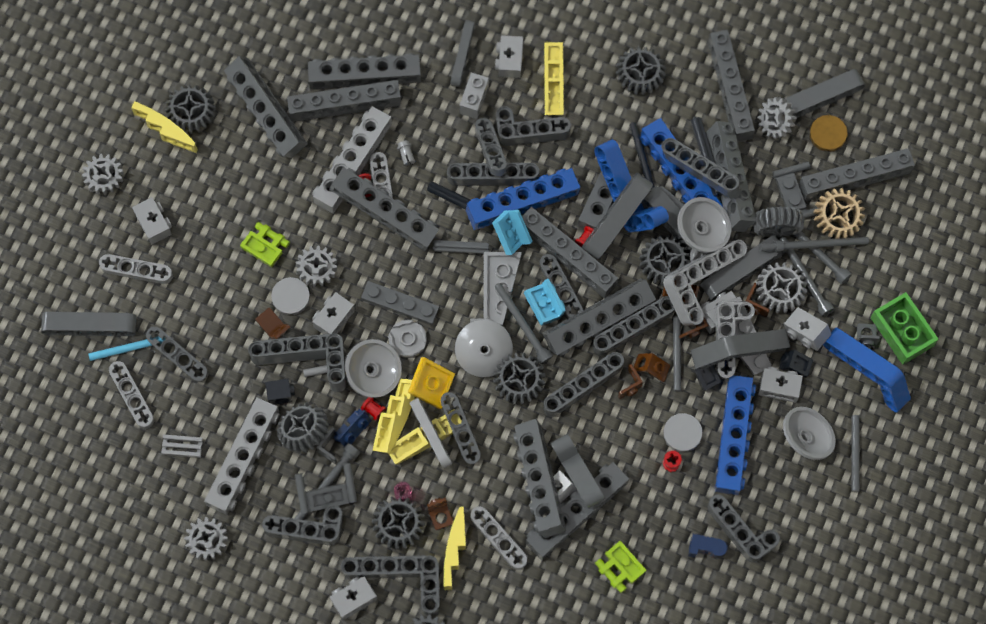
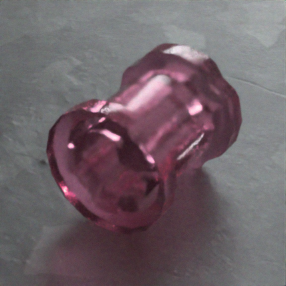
(399, 487)

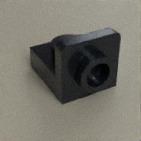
(796, 362)
(706, 377)

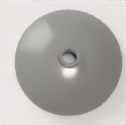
(711, 220)
(480, 334)
(384, 364)
(809, 433)

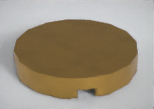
(828, 133)

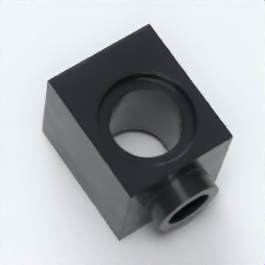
(279, 391)

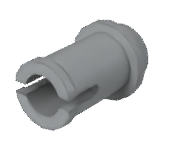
(406, 153)

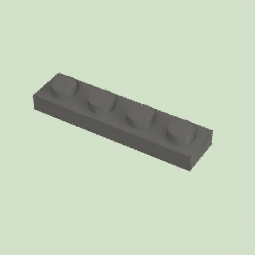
(400, 303)

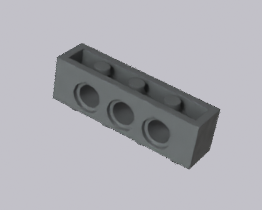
(596, 202)

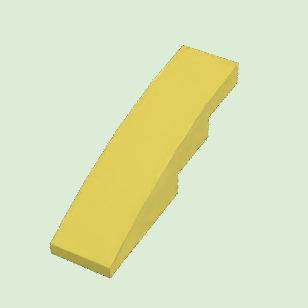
(553, 78)
(168, 130)
(394, 419)
(417, 441)
(455, 542)

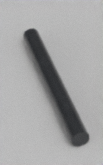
(641, 153)

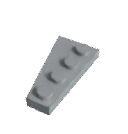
(503, 270)
(754, 363)

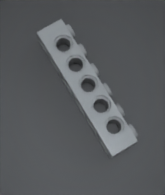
(371, 118)
(259, 410)

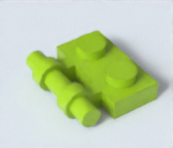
(262, 249)
(625, 562)

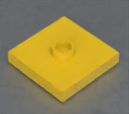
(430, 382)

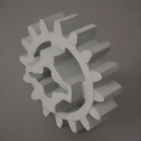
(776, 117)
(102, 166)
(325, 266)
(213, 535)

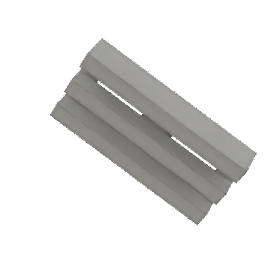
(165, 444)

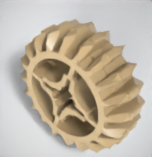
(837, 207)

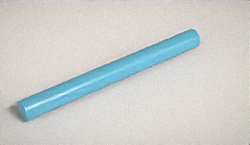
(122, 349)

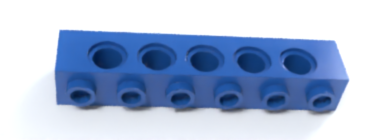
(659, 131)
(565, 178)
(724, 482)

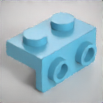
(511, 231)
(545, 302)

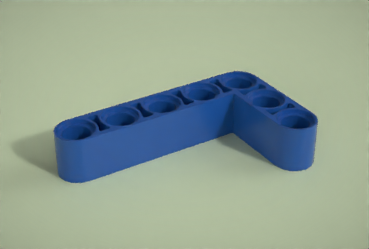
(617, 177)
(871, 365)

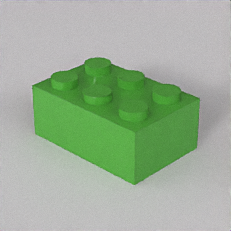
(904, 328)

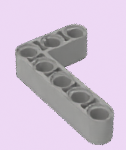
(698, 272)

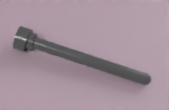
(841, 274)
(824, 306)
(542, 353)
(349, 453)

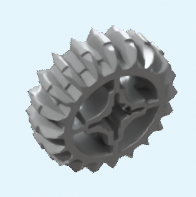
(786, 301)

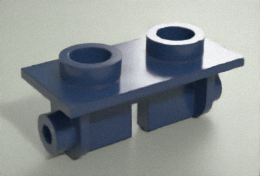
(358, 422)

